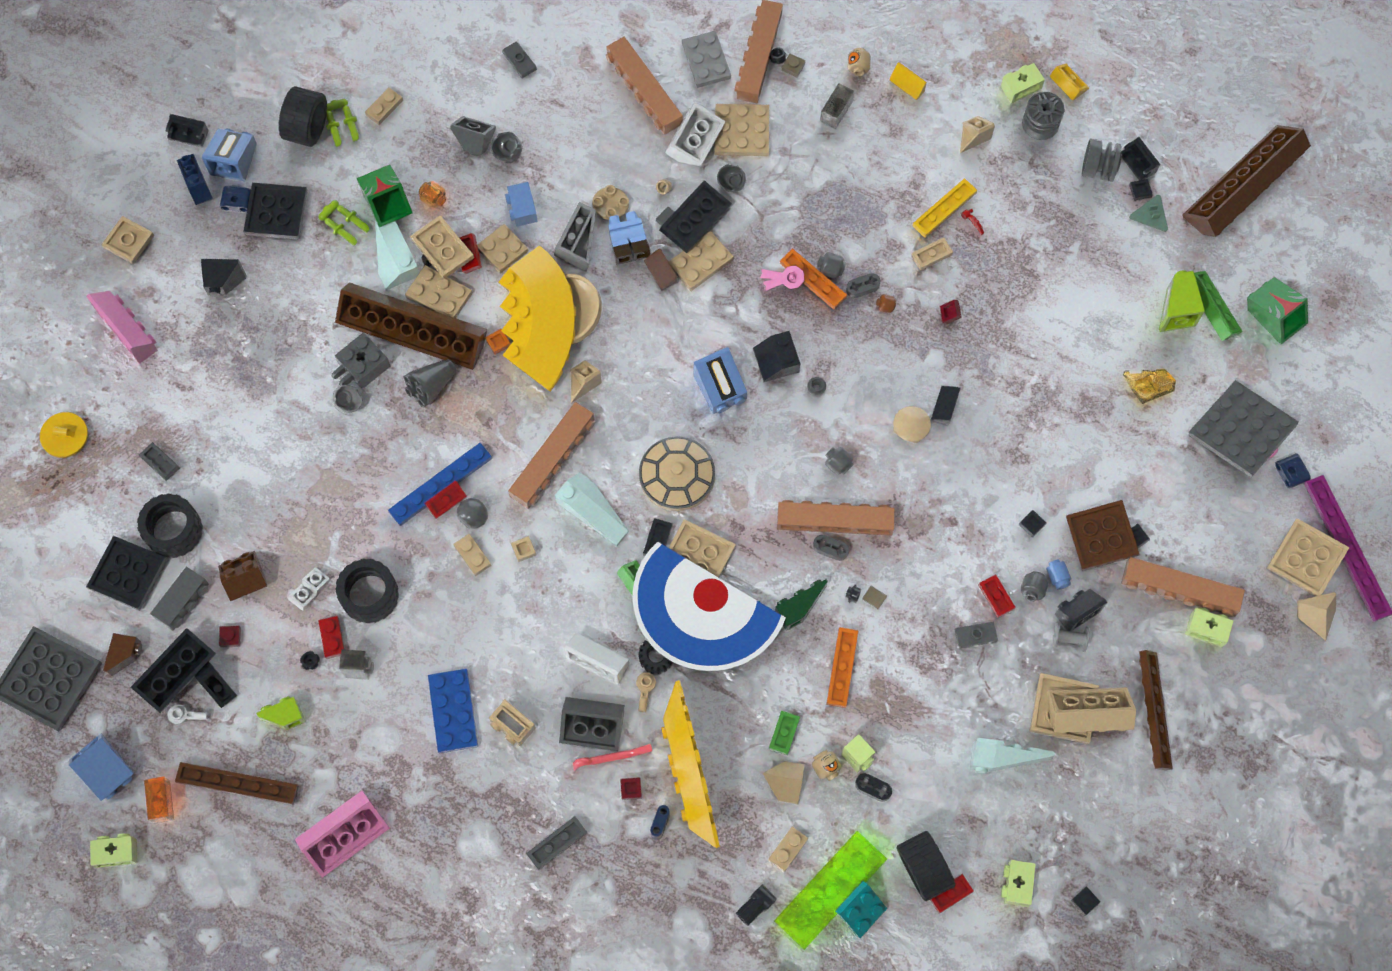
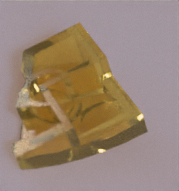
(1150, 384)

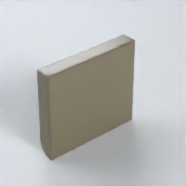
(874, 597)

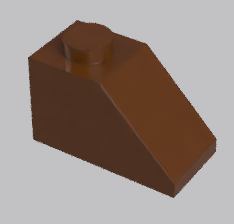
(121, 653)

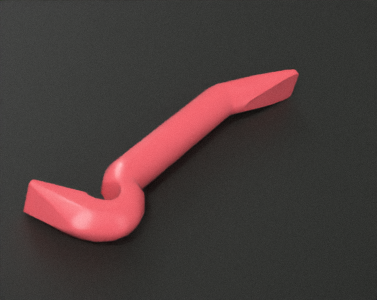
(611, 757)

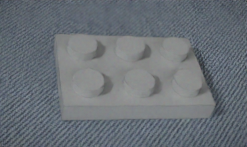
(706, 59)

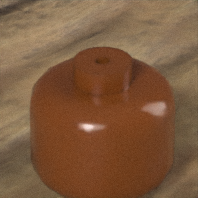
(886, 303)

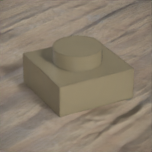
(793, 65)

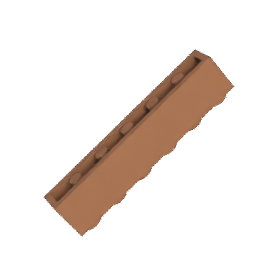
(759, 51)
(644, 85)
(551, 455)
(835, 518)
(1183, 587)

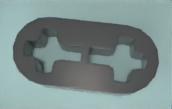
(864, 287)
(832, 543)

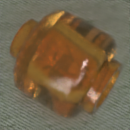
(432, 194)

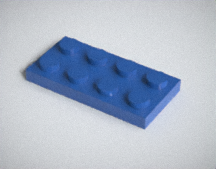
(452, 711)

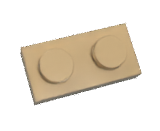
(384, 106)
(932, 253)
(472, 554)
(788, 849)

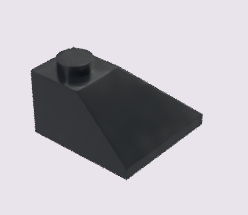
(221, 275)

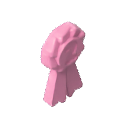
(791, 277)

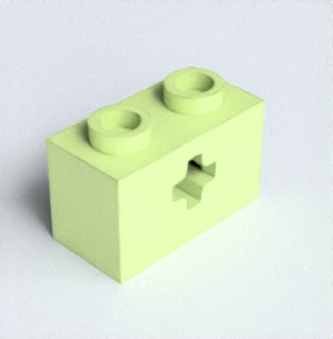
(1022, 82)
(1199, 629)
(858, 754)
(124, 855)
(1025, 873)

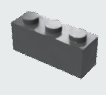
(180, 599)

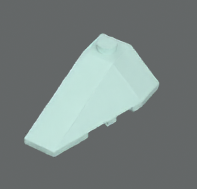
(394, 257)
(589, 505)
(993, 755)

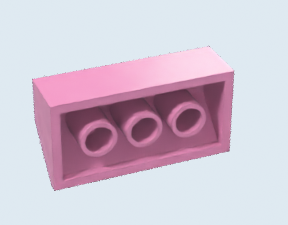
(123, 324)
(341, 834)

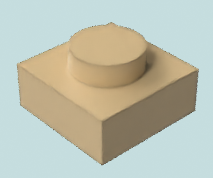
(523, 549)

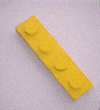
(944, 208)

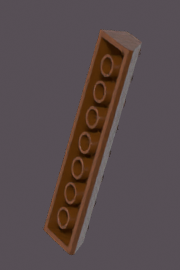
(1247, 180)
(410, 325)

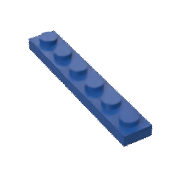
(457, 470)

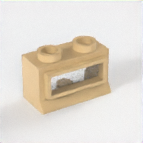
(512, 723)

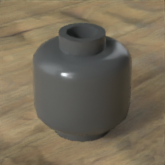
(831, 265)
(838, 460)
(1034, 586)

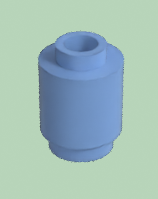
(1059, 574)

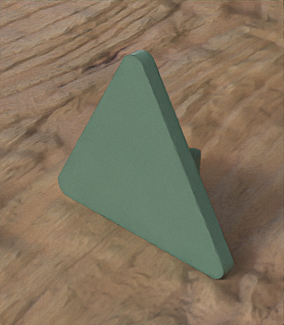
(1151, 214)

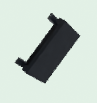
(186, 130)
(1140, 159)

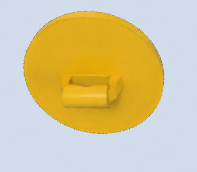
(63, 435)

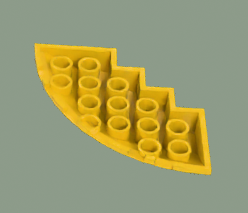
(540, 317)
(686, 766)

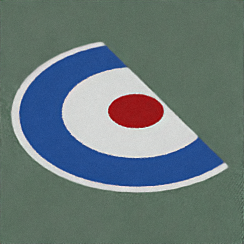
(697, 615)

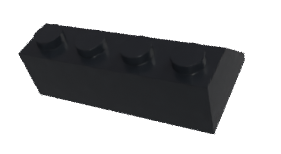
(173, 670)

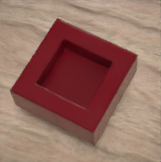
(950, 311)
(229, 636)
(631, 788)

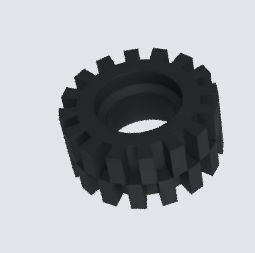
(653, 667)

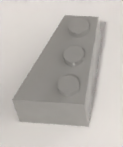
(577, 238)

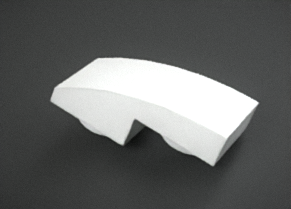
(310, 588)

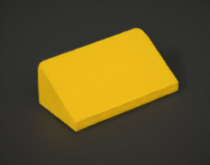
(908, 81)
(1068, 81)

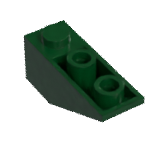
(799, 606)

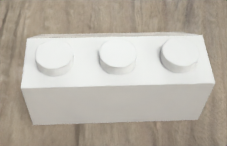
(695, 136)
(597, 657)

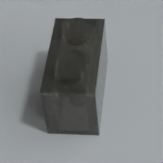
(837, 106)
(355, 664)

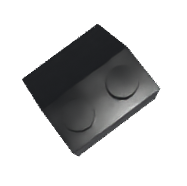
(777, 357)
(1080, 609)

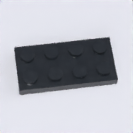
(695, 216)

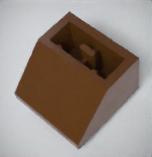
(242, 576)

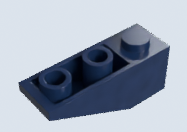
(194, 179)

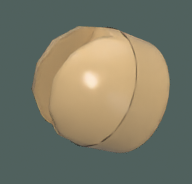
(661, 184)

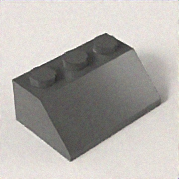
(591, 723)

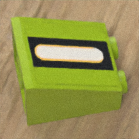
(1182, 303)

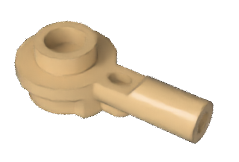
(645, 683)

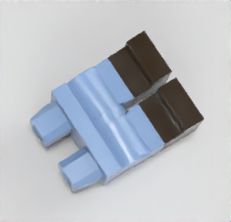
(628, 232)

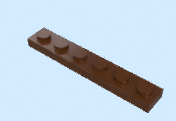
(1155, 710)
(236, 783)

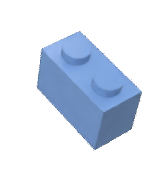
(522, 204)

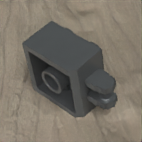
(351, 359)

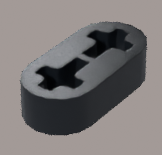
(875, 782)

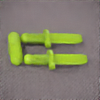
(350, 120)
(338, 229)

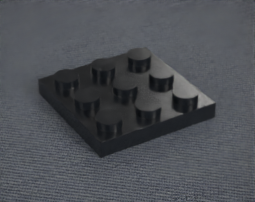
(275, 211)
(126, 573)

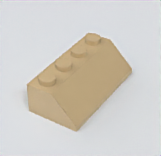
(1091, 710)

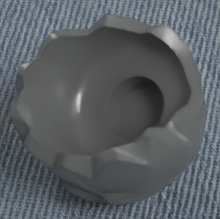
(506, 147)

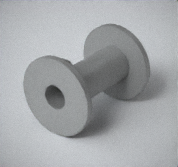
(1070, 637)

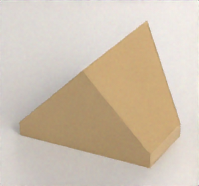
(976, 131)
(583, 379)
(1318, 613)
(786, 781)

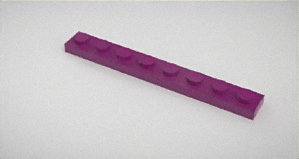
(1354, 558)

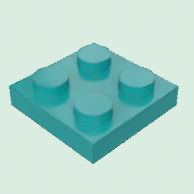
(861, 909)

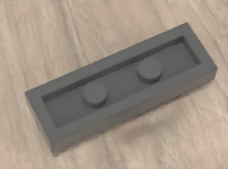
(556, 843)

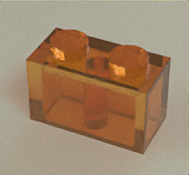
(159, 800)

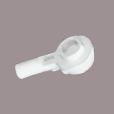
(178, 714)

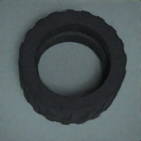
(302, 116)
(154, 510)
(353, 573)
(926, 865)

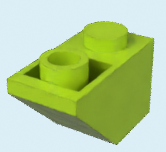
(283, 715)

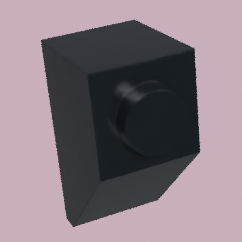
(215, 685)

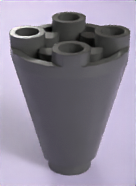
(428, 381)

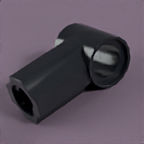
(759, 901)

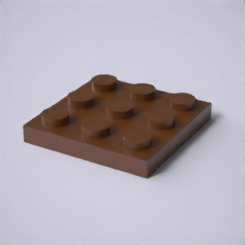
(1102, 535)

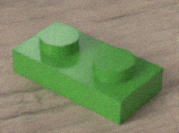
(784, 733)

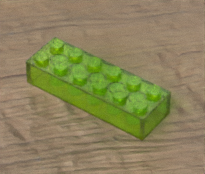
(818, 901)

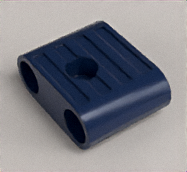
(235, 199)
(1292, 470)
(660, 822)

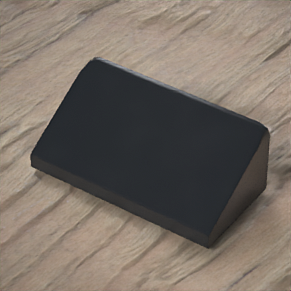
(945, 404)

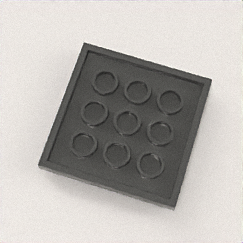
(1243, 428)
(46, 678)

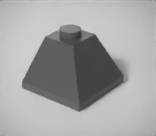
(473, 134)

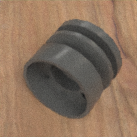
(1043, 115)
(1101, 160)

